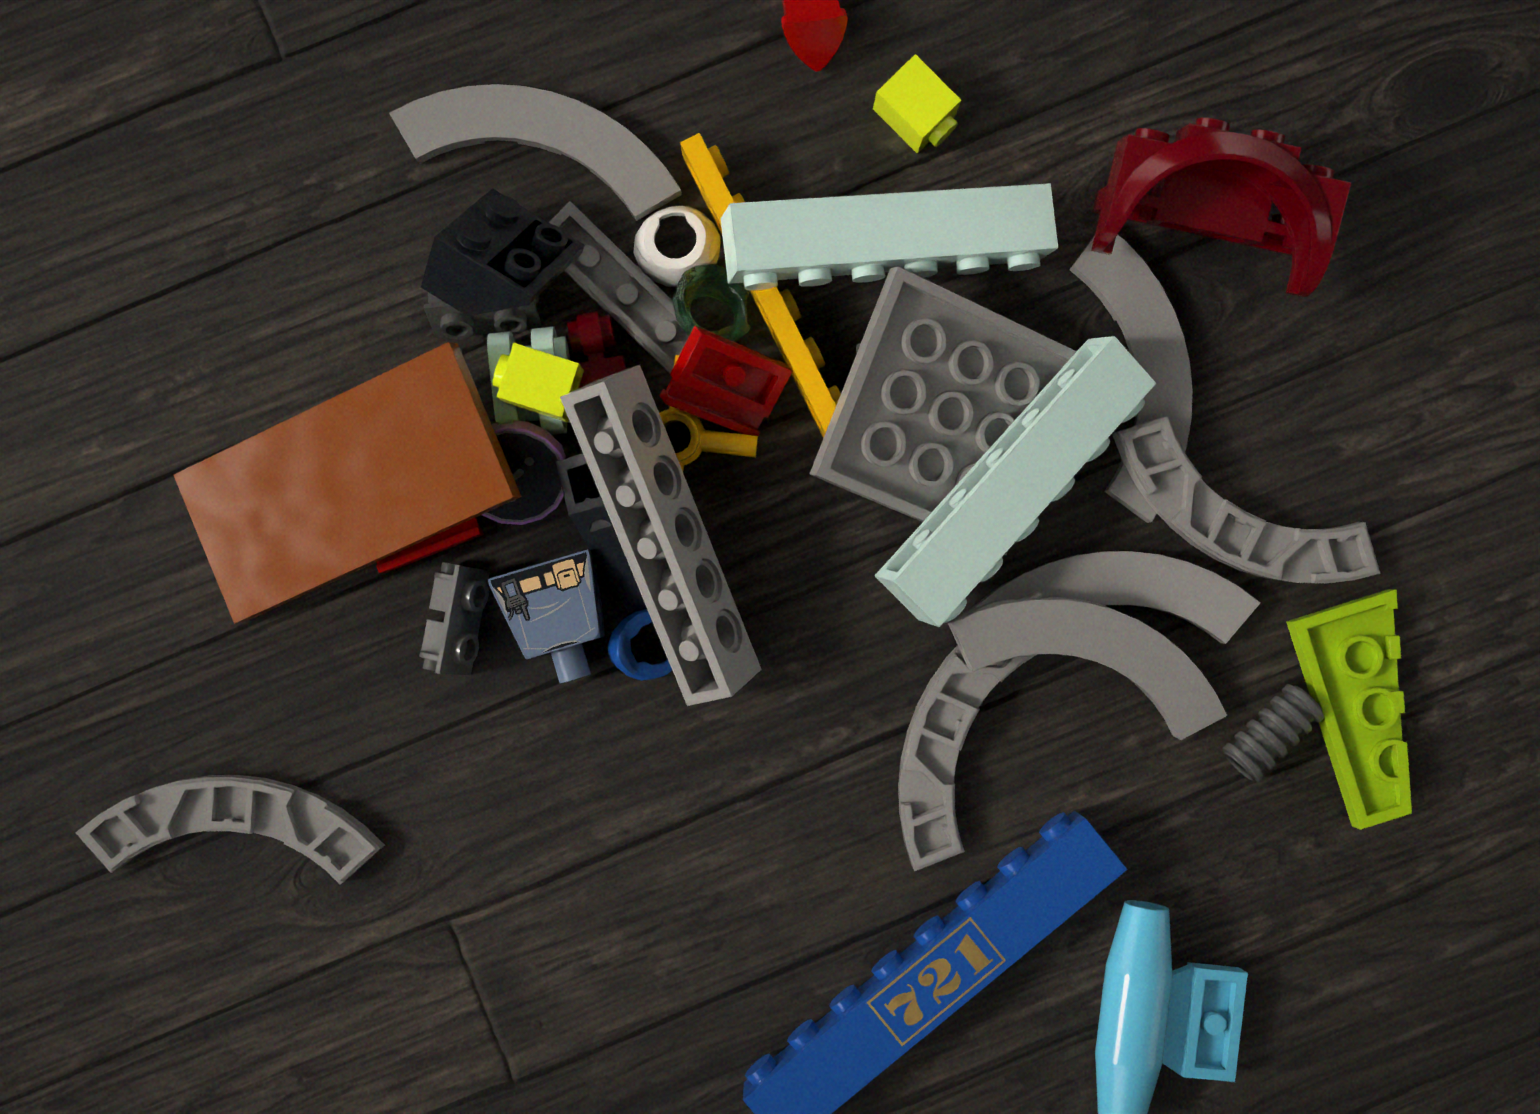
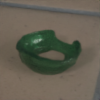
(712, 282)

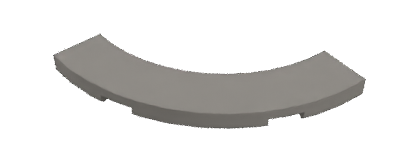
(542, 121)
(1153, 339)
(1228, 532)
(1139, 581)
(1097, 634)
(932, 752)
(235, 805)

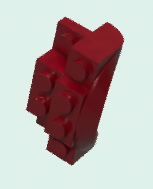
(1224, 190)

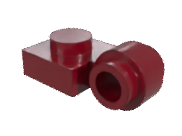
(593, 336)

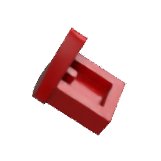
(814, 29)

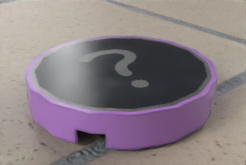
(532, 460)

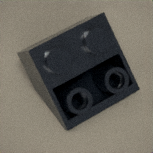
(496, 257)

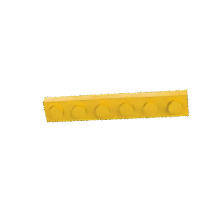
(776, 307)

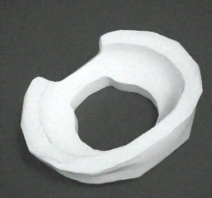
(670, 270)

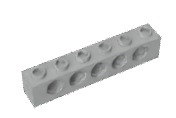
(662, 535)

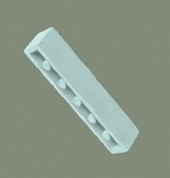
(882, 231)
(1016, 481)

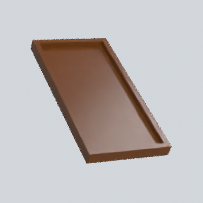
(347, 483)

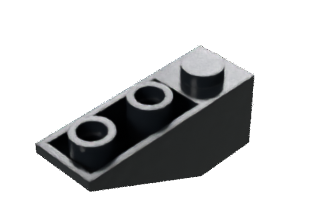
(594, 525)

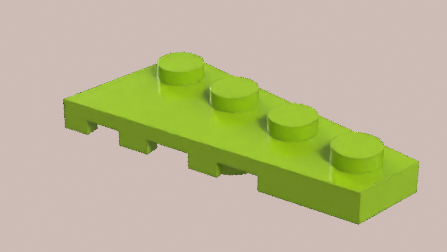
(1353, 676)

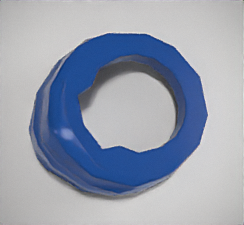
(620, 649)

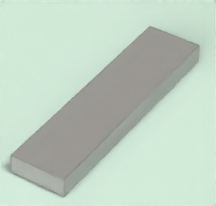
(622, 289)

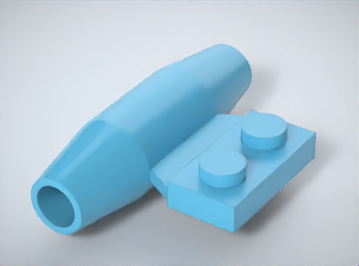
(1161, 1015)

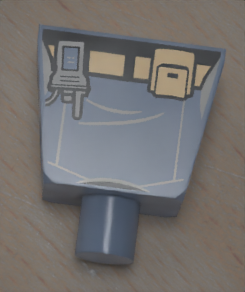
(554, 610)

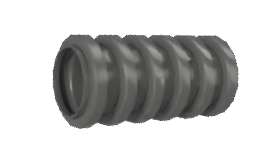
(1273, 732)

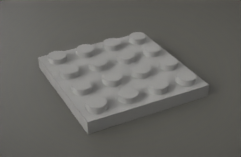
(929, 394)

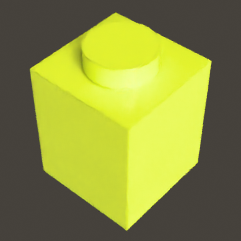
(917, 105)
(536, 380)

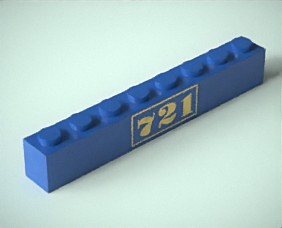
(936, 972)

